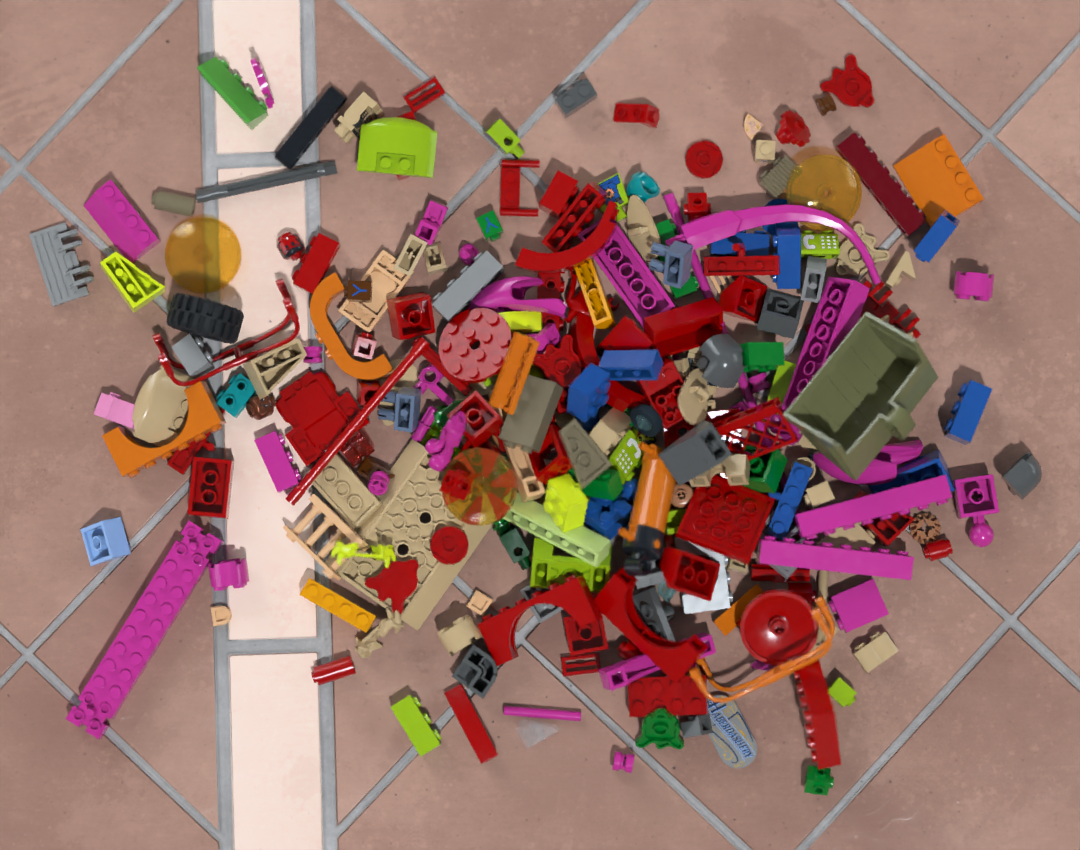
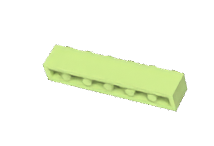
(578, 542)

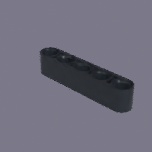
(310, 127)

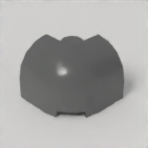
(721, 361)
(1023, 475)
(477, 671)

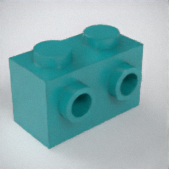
(237, 395)

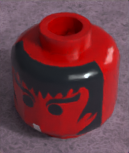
(290, 246)

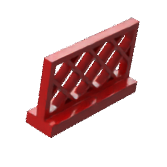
(750, 416)

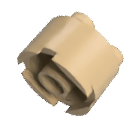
(460, 635)

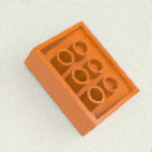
(938, 180)

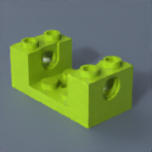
(553, 569)

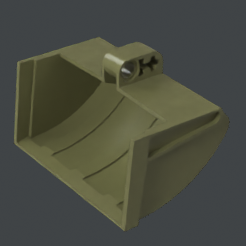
(863, 395)

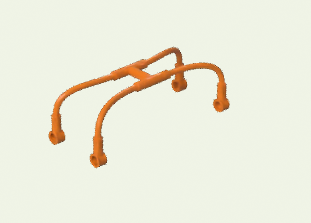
(776, 673)

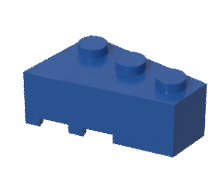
(788, 245)

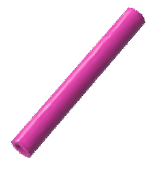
(542, 713)

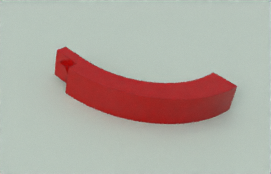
(573, 257)
(583, 345)

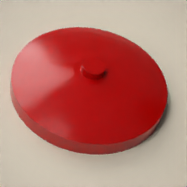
(778, 626)

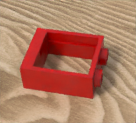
(559, 464)

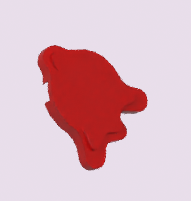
(850, 86)
(561, 363)
(396, 583)

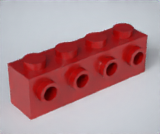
(575, 217)
(550, 289)

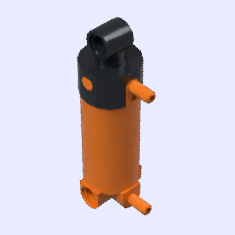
(649, 513)

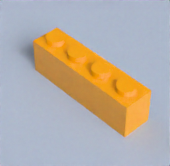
(338, 605)

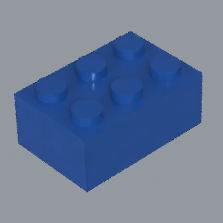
(967, 412)

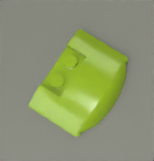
(397, 148)

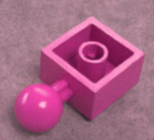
(980, 533)

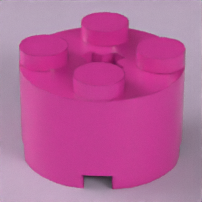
(973, 285)
(228, 573)

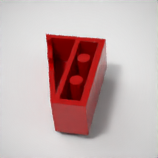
(888, 529)

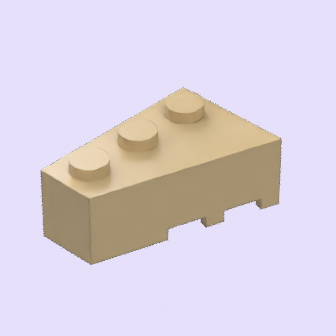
(274, 366)

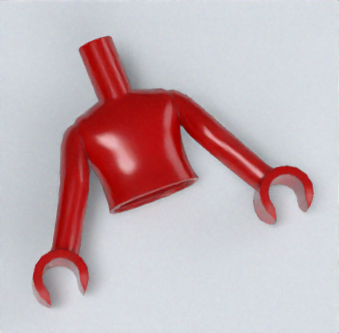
(578, 302)

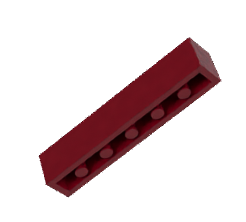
(881, 185)

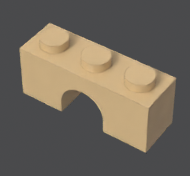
(736, 469)

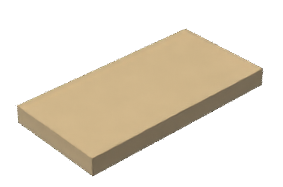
(346, 492)

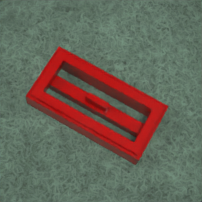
(429, 100)
(564, 665)

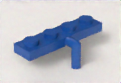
(789, 500)

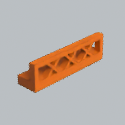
(514, 372)

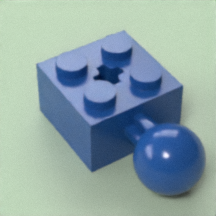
(587, 395)
(609, 516)

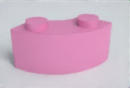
(115, 409)

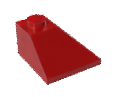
(743, 299)

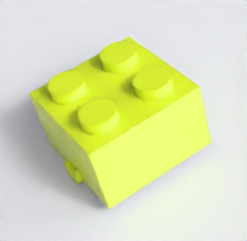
(565, 503)

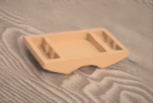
(386, 285)

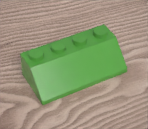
(233, 92)

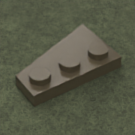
(583, 453)

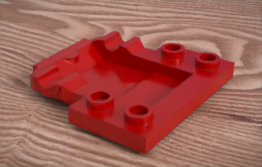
(315, 414)

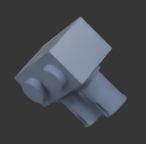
(676, 264)
(406, 410)

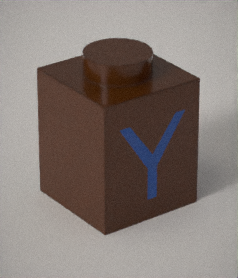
(358, 291)

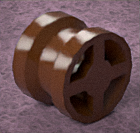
(825, 104)

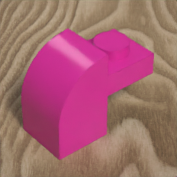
(432, 222)

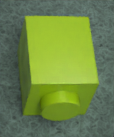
(842, 692)

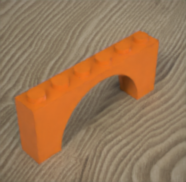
(202, 418)

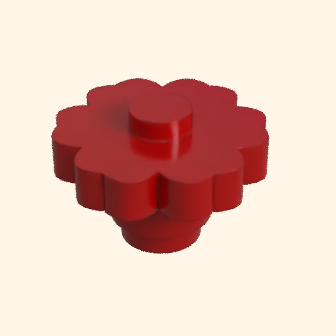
(793, 129)

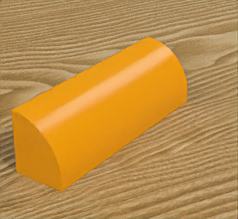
(595, 295)

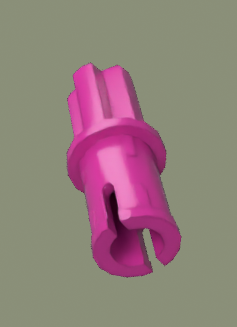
(424, 424)

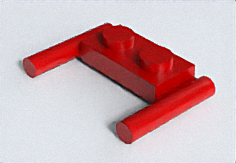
(511, 187)

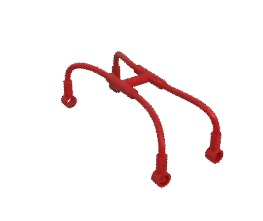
(239, 359)

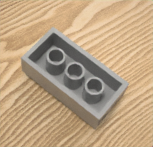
(467, 286)

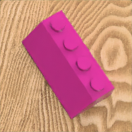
(121, 222)

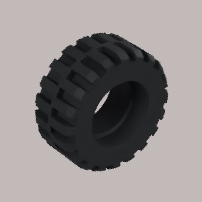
(205, 318)

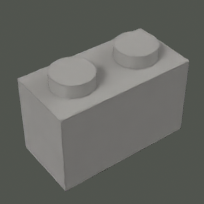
(813, 279)
(193, 356)

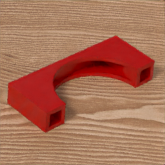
(571, 596)

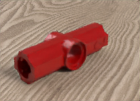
(765, 572)

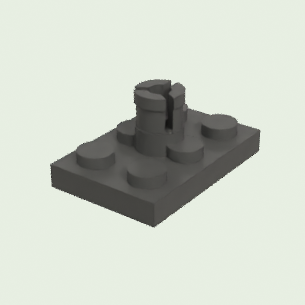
(653, 615)

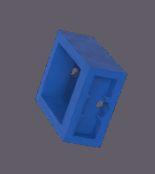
(936, 236)

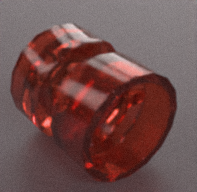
(350, 452)

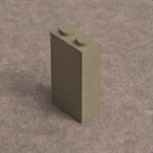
(532, 415)

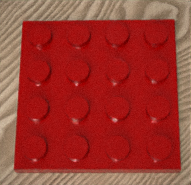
(726, 519)

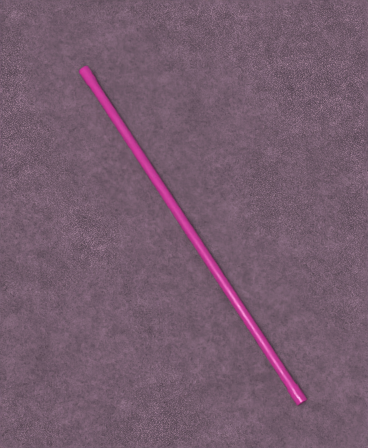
(674, 210)

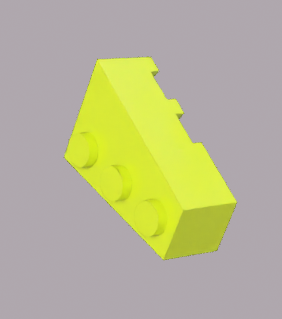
(131, 283)

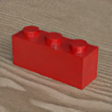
(315, 263)

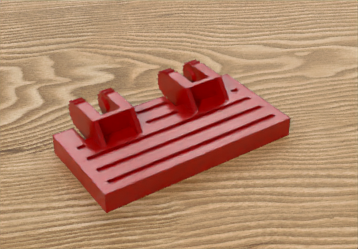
(873, 307)

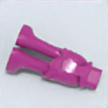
(449, 438)

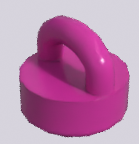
(468, 253)

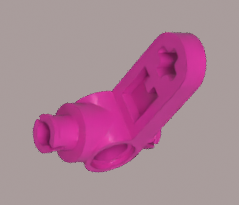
(432, 386)

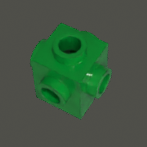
(818, 781)

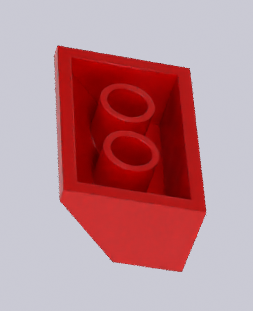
(689, 573)

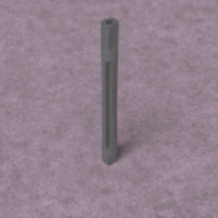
(265, 182)

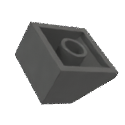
(780, 313)

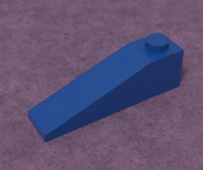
(918, 470)

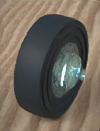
(646, 420)

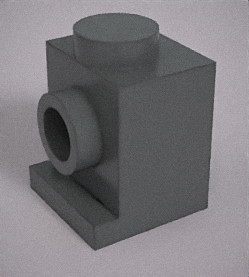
(696, 726)

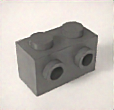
(575, 98)

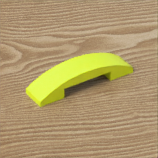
(523, 321)

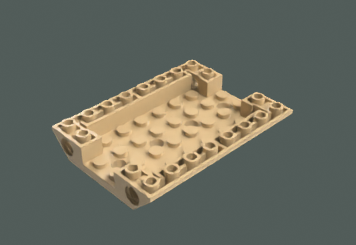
(398, 522)

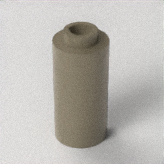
(174, 203)

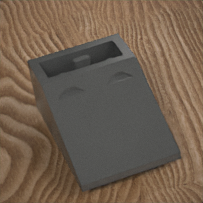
(694, 453)

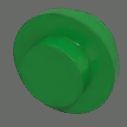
(501, 526)

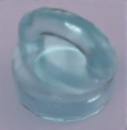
(668, 595)

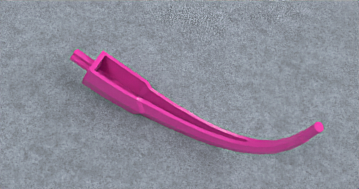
(729, 222)

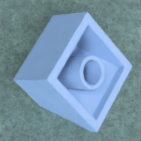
(105, 541)

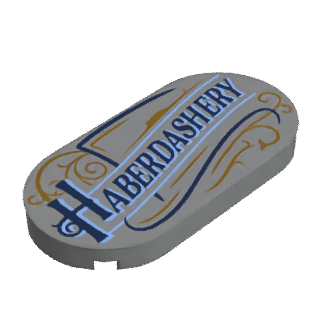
(731, 734)

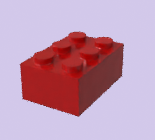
(210, 487)

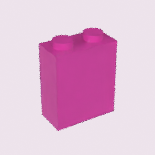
(858, 606)

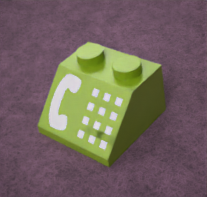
(819, 245)
(626, 457)

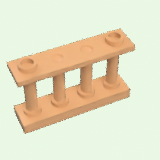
(331, 518)

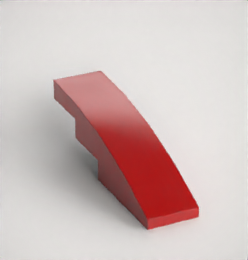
(471, 724)

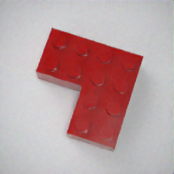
(818, 715)

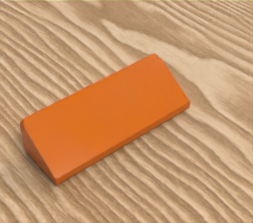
(727, 620)

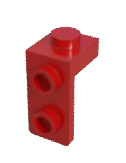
(636, 113)

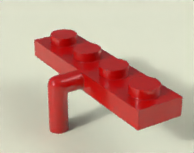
(741, 264)
(182, 459)

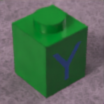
(490, 226)

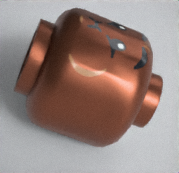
(260, 408)

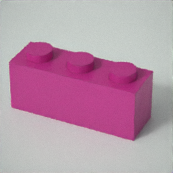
(278, 461)

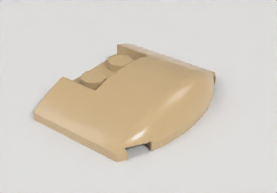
(161, 408)

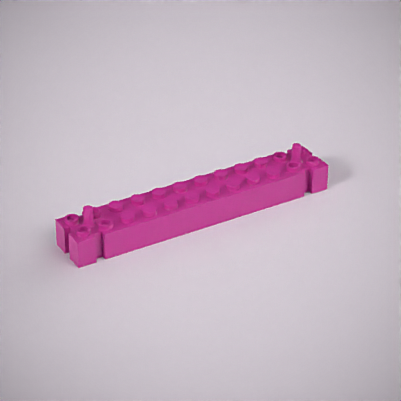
(144, 630)

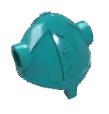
(642, 186)

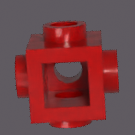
(697, 206)
(456, 484)

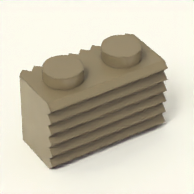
(776, 180)

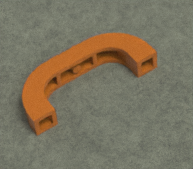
(320, 301)

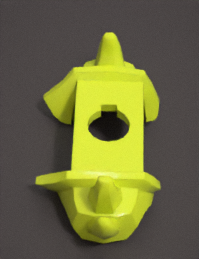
(380, 553)

